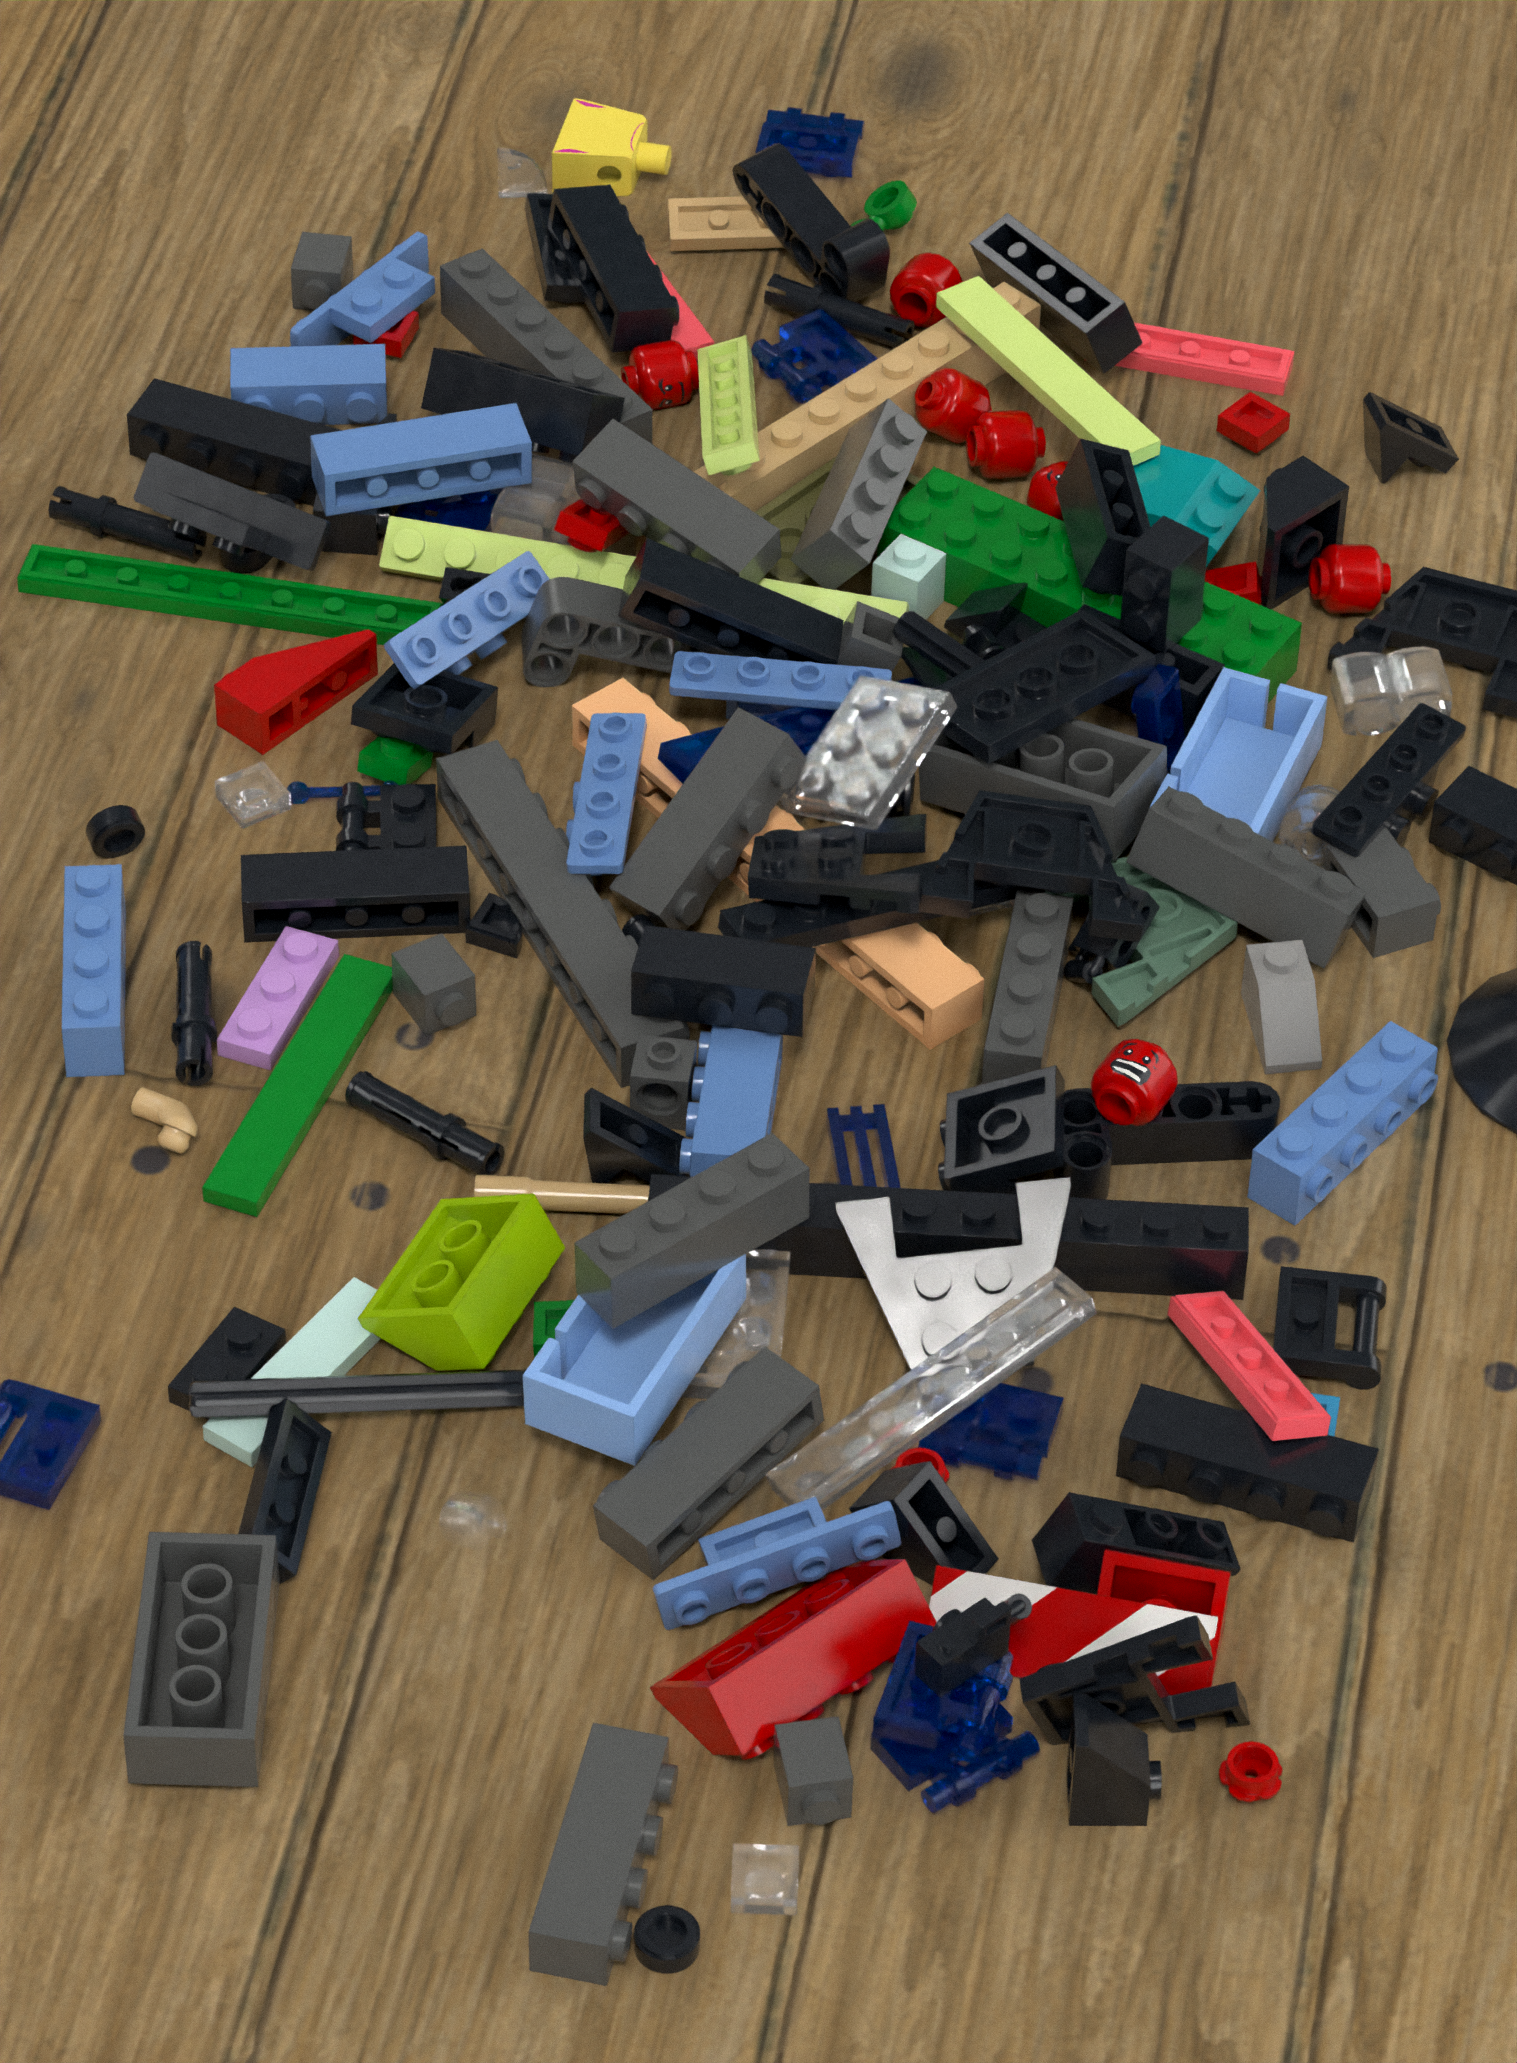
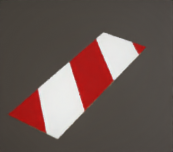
(1067, 1622)

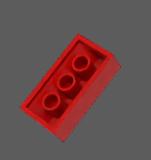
(795, 1657)

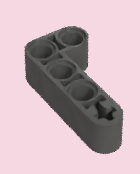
(583, 618)

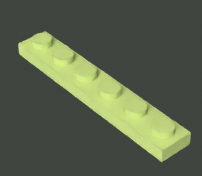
(728, 407)

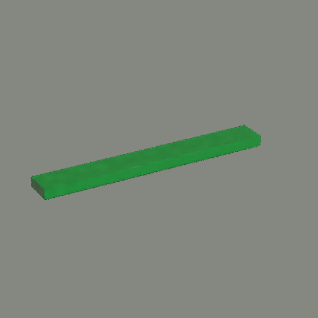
(216, 594)

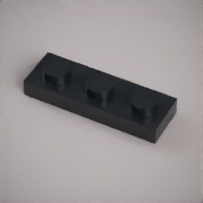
(553, 274)
(286, 1482)

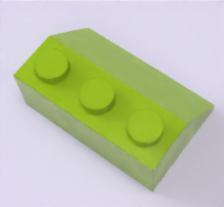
(465, 1280)

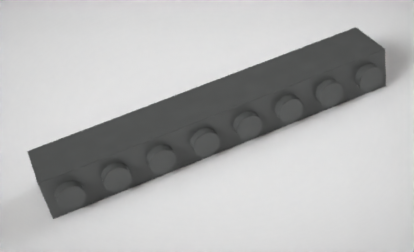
(557, 910)

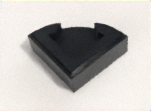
(495, 927)

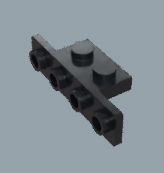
(230, 513)
(1392, 784)

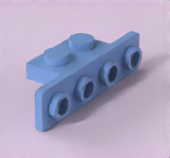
(373, 299)
(467, 623)
(765, 684)
(606, 794)
(773, 1555)

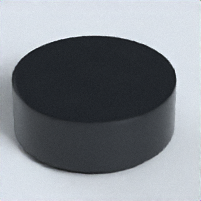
(115, 831)
(666, 1939)

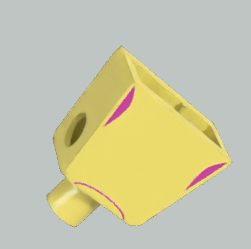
(605, 148)

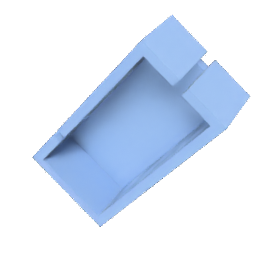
(1240, 763)
(623, 1382)

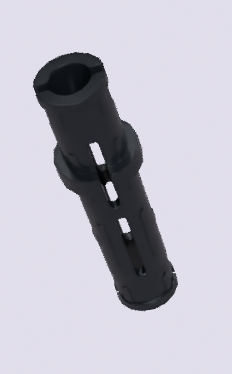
(848, 314)
(107, 517)
(194, 1023)
(443, 1134)

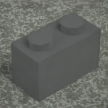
(1398, 902)

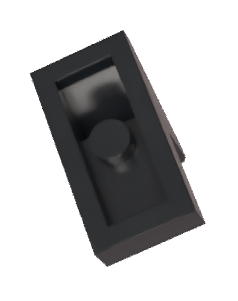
(1399, 435)
(999, 611)
(626, 1139)

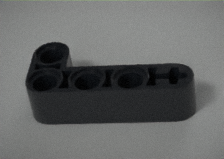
(809, 226)
(1194, 1126)

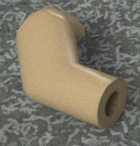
(167, 1112)

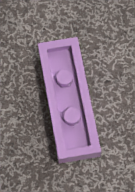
(278, 998)

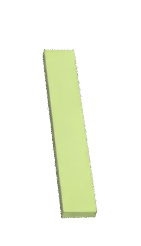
(1044, 369)

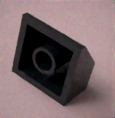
(1299, 519)

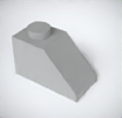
(1282, 1006)

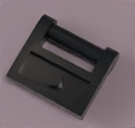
(1309, 1321)

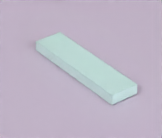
(323, 1347)

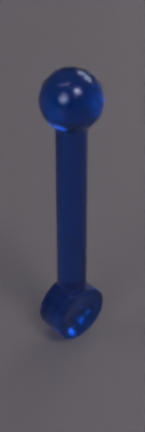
(301, 792)

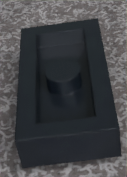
(231, 1352)

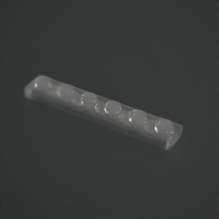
(933, 1391)

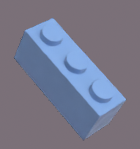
(313, 381)

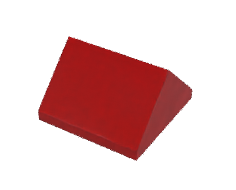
(1169, 1586)

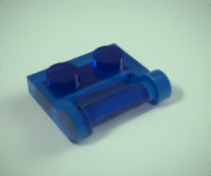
(46, 1443)

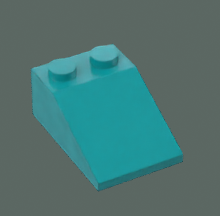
(1194, 493)

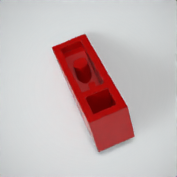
(291, 687)

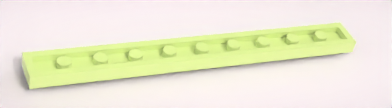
(427, 548)

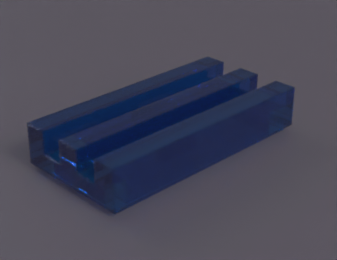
(859, 1123)

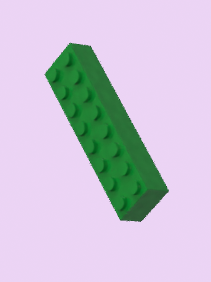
(1005, 543)

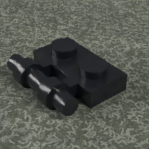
(403, 815)

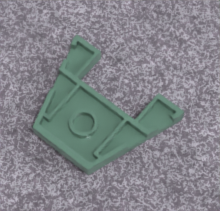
(1173, 946)

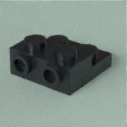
(437, 715)
(1003, 1132)

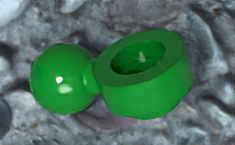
(890, 205)

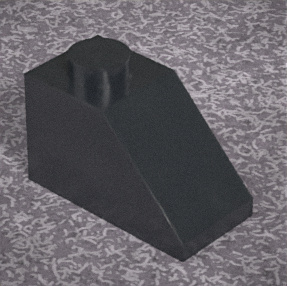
(929, 1522)
(1108, 1768)

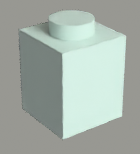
(910, 574)

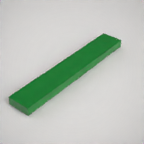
(299, 1086)

